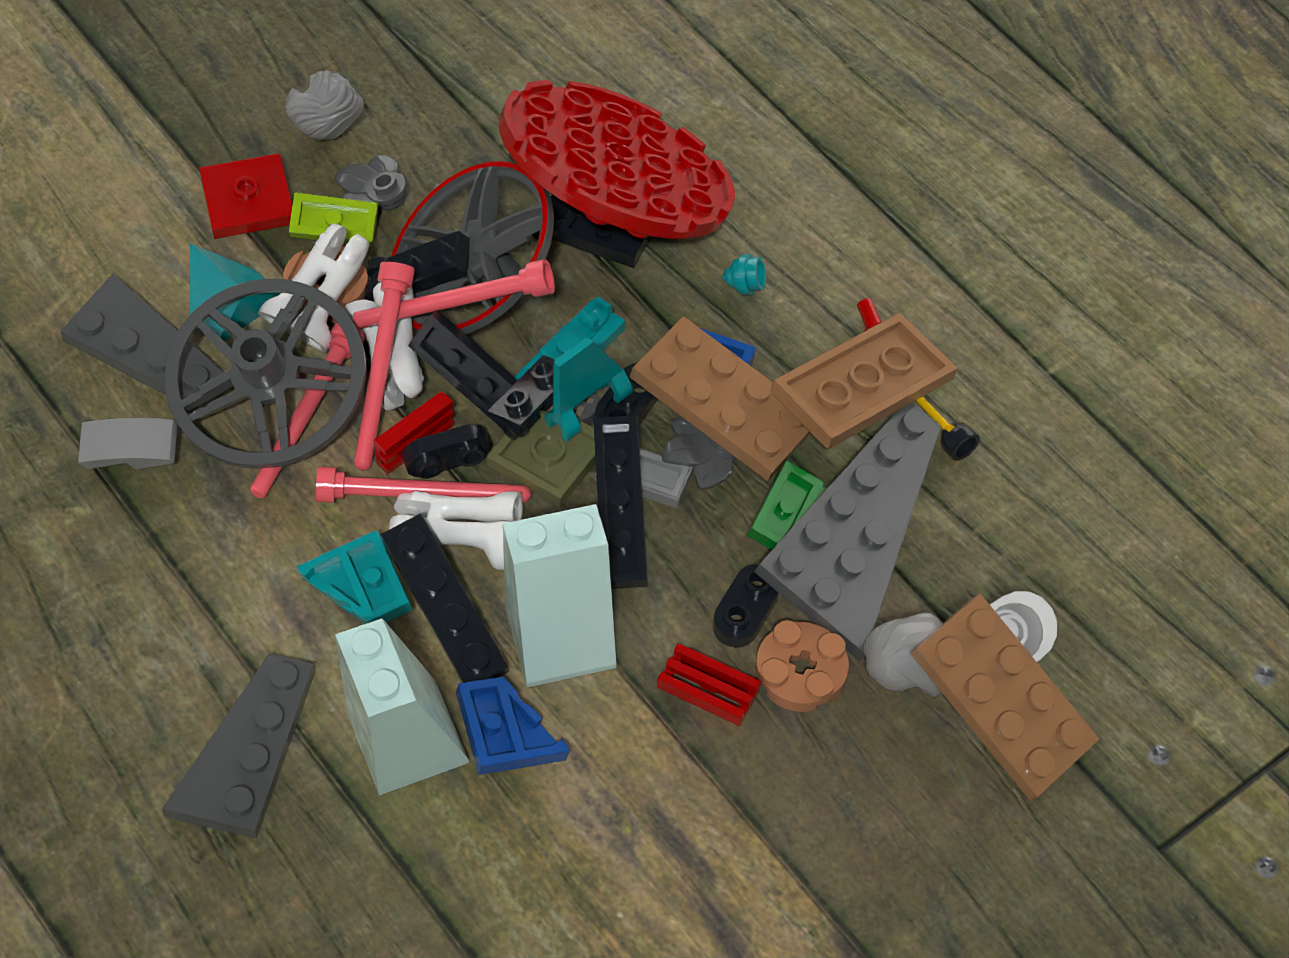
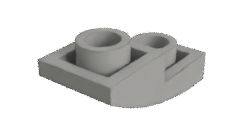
(127, 440)

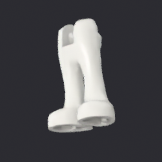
(338, 277)
(404, 370)
(440, 509)

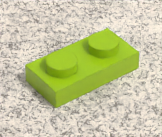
(315, 213)

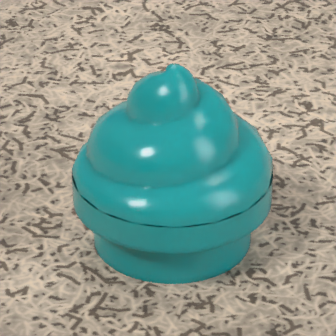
(746, 274)

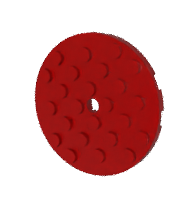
(573, 145)

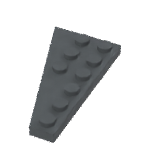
(848, 541)

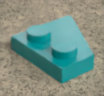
(359, 579)

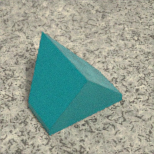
(215, 273)

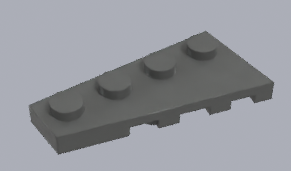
(135, 340)
(243, 759)

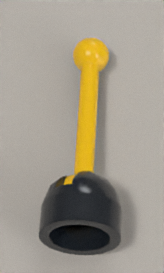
(957, 438)

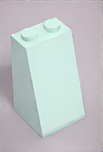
(559, 595)
(395, 709)

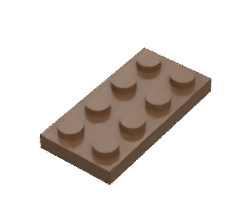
(863, 380)
(721, 397)
(1004, 696)

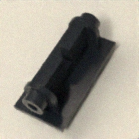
(522, 402)

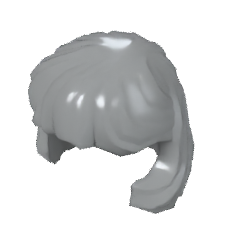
(324, 107)
(889, 654)

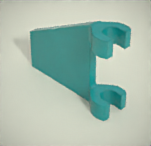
(578, 376)

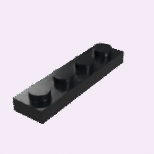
(621, 498)
(443, 601)

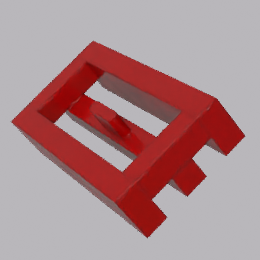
(427, 419)
(712, 677)

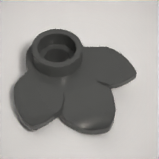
(374, 183)
(697, 450)

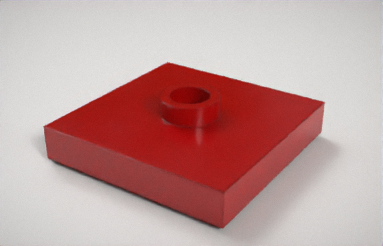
(246, 195)

